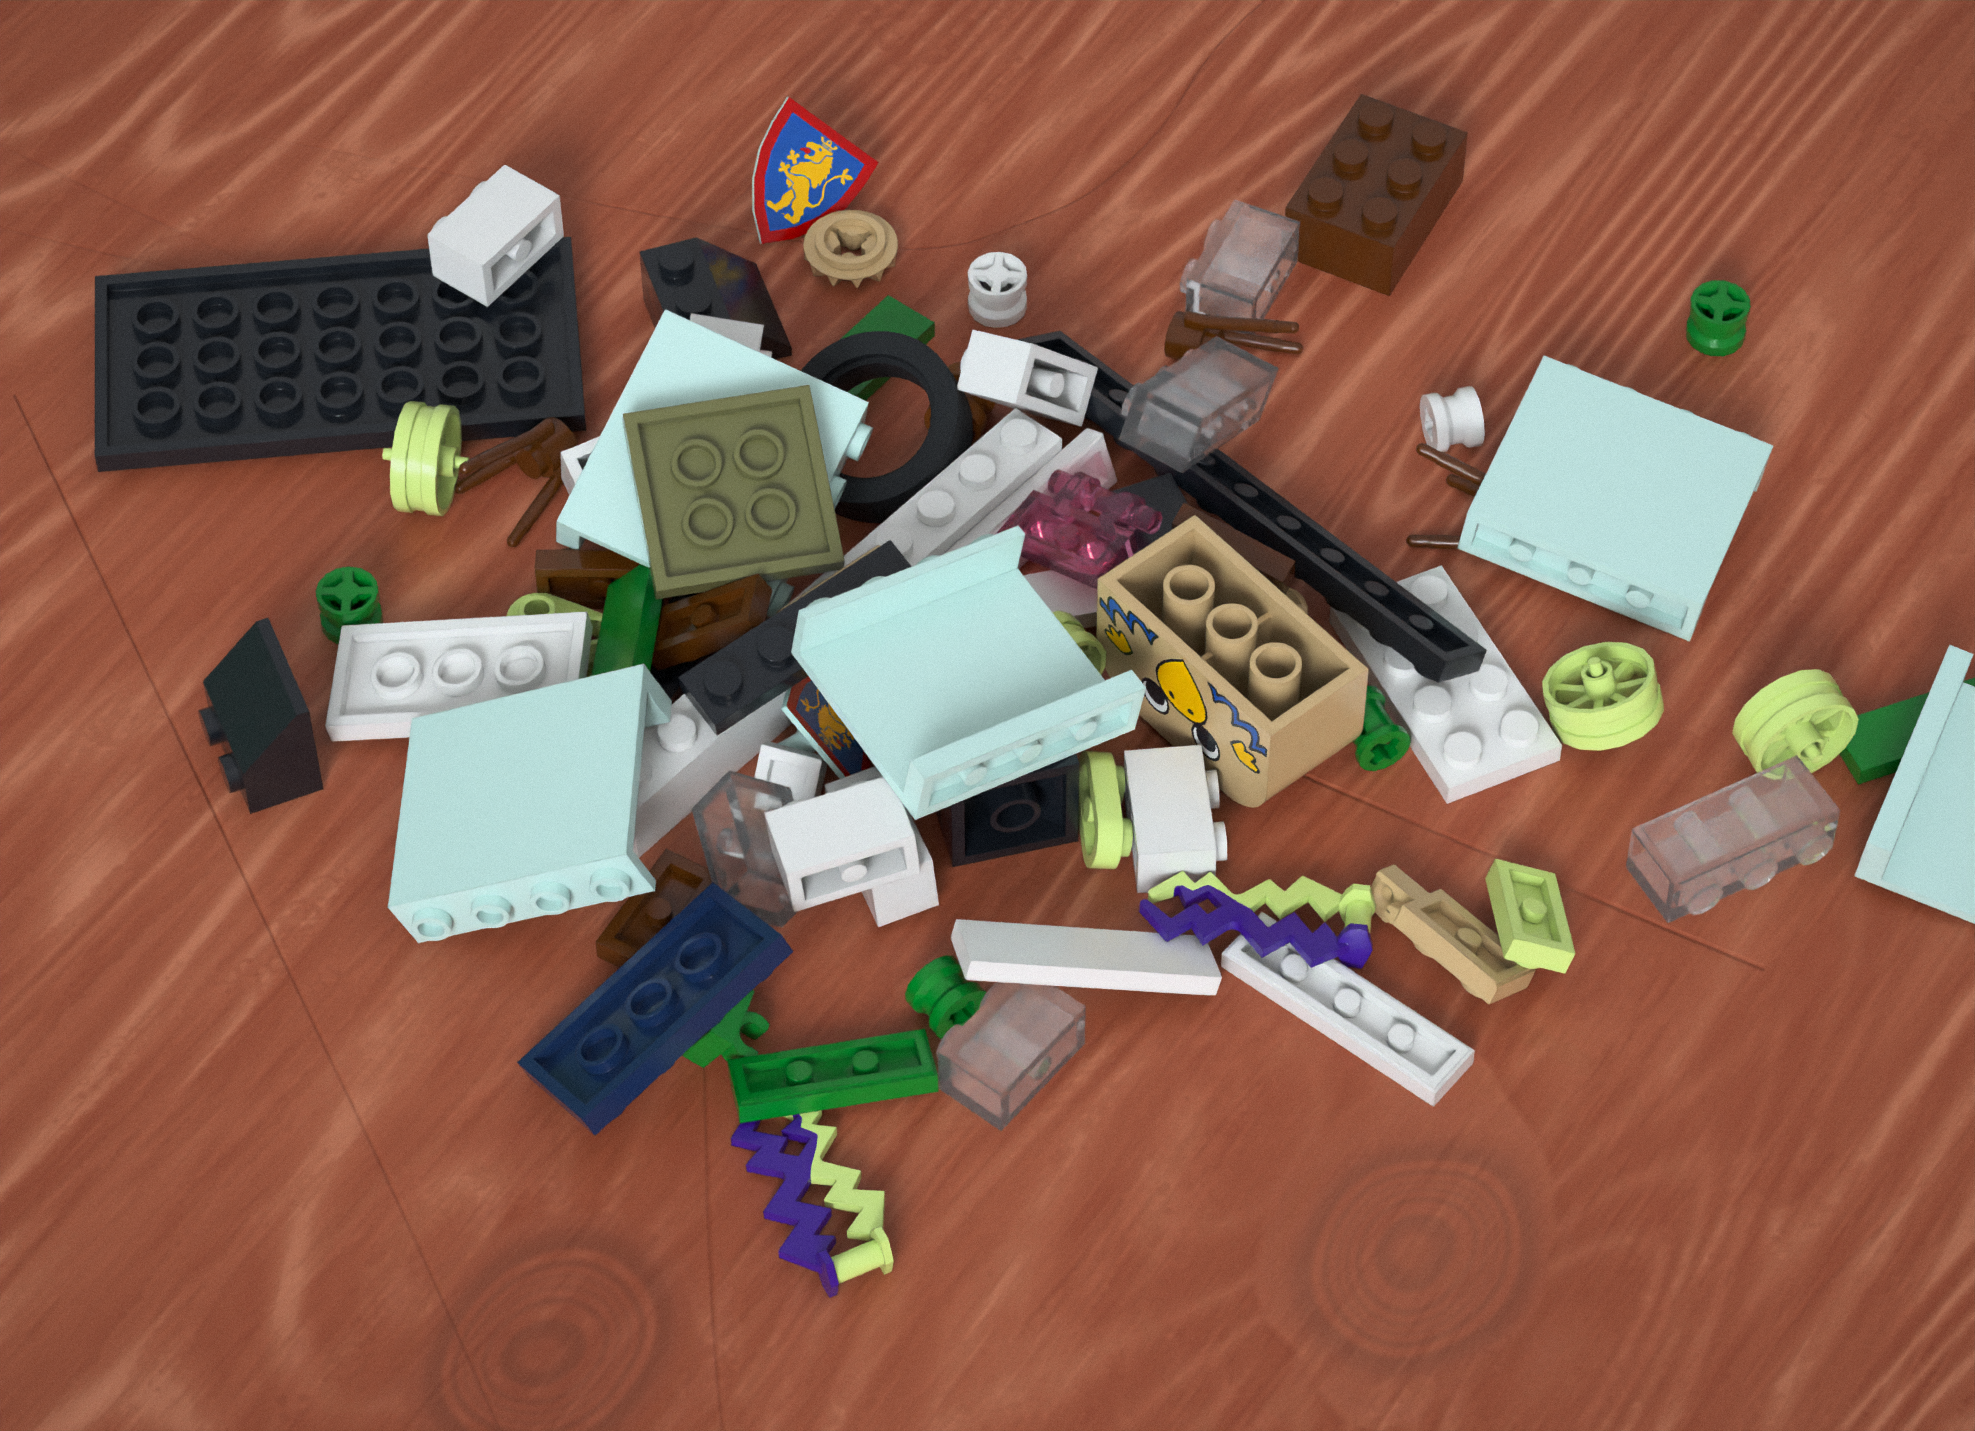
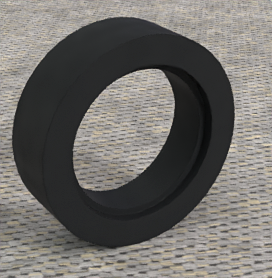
(951, 424)

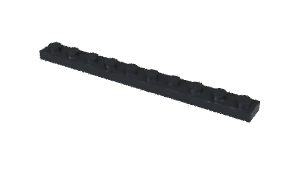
(1320, 558)

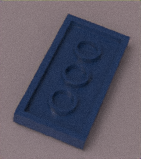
(655, 1008)

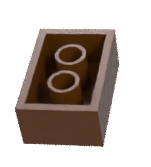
(1376, 193)

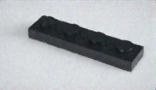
(761, 661)

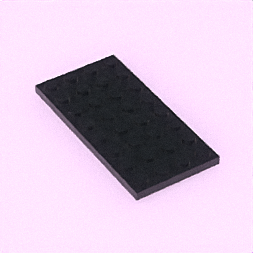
(324, 357)

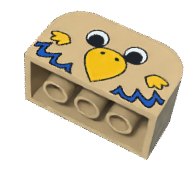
(1229, 662)

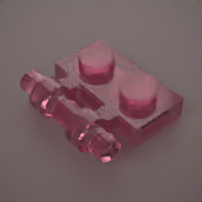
(1073, 541)

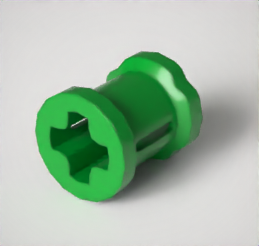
(1377, 731)

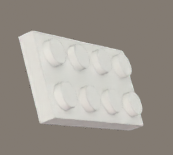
(432, 666)
(1462, 729)

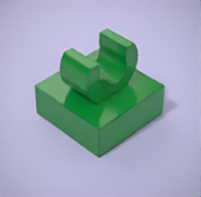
(725, 1037)

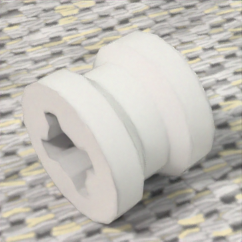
(997, 289)
(1452, 419)

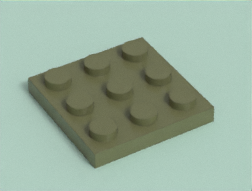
(732, 491)

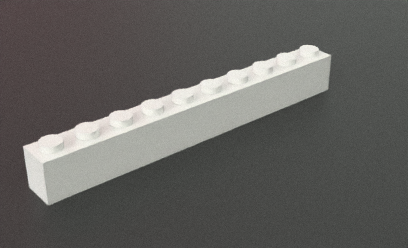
(687, 757)

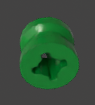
(1718, 318)
(341, 592)
(944, 994)

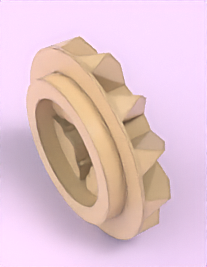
(854, 231)

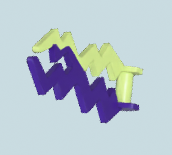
(1237, 913)
(804, 1243)

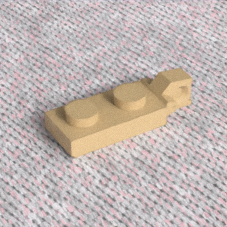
(1448, 935)

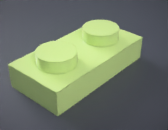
(1530, 916)

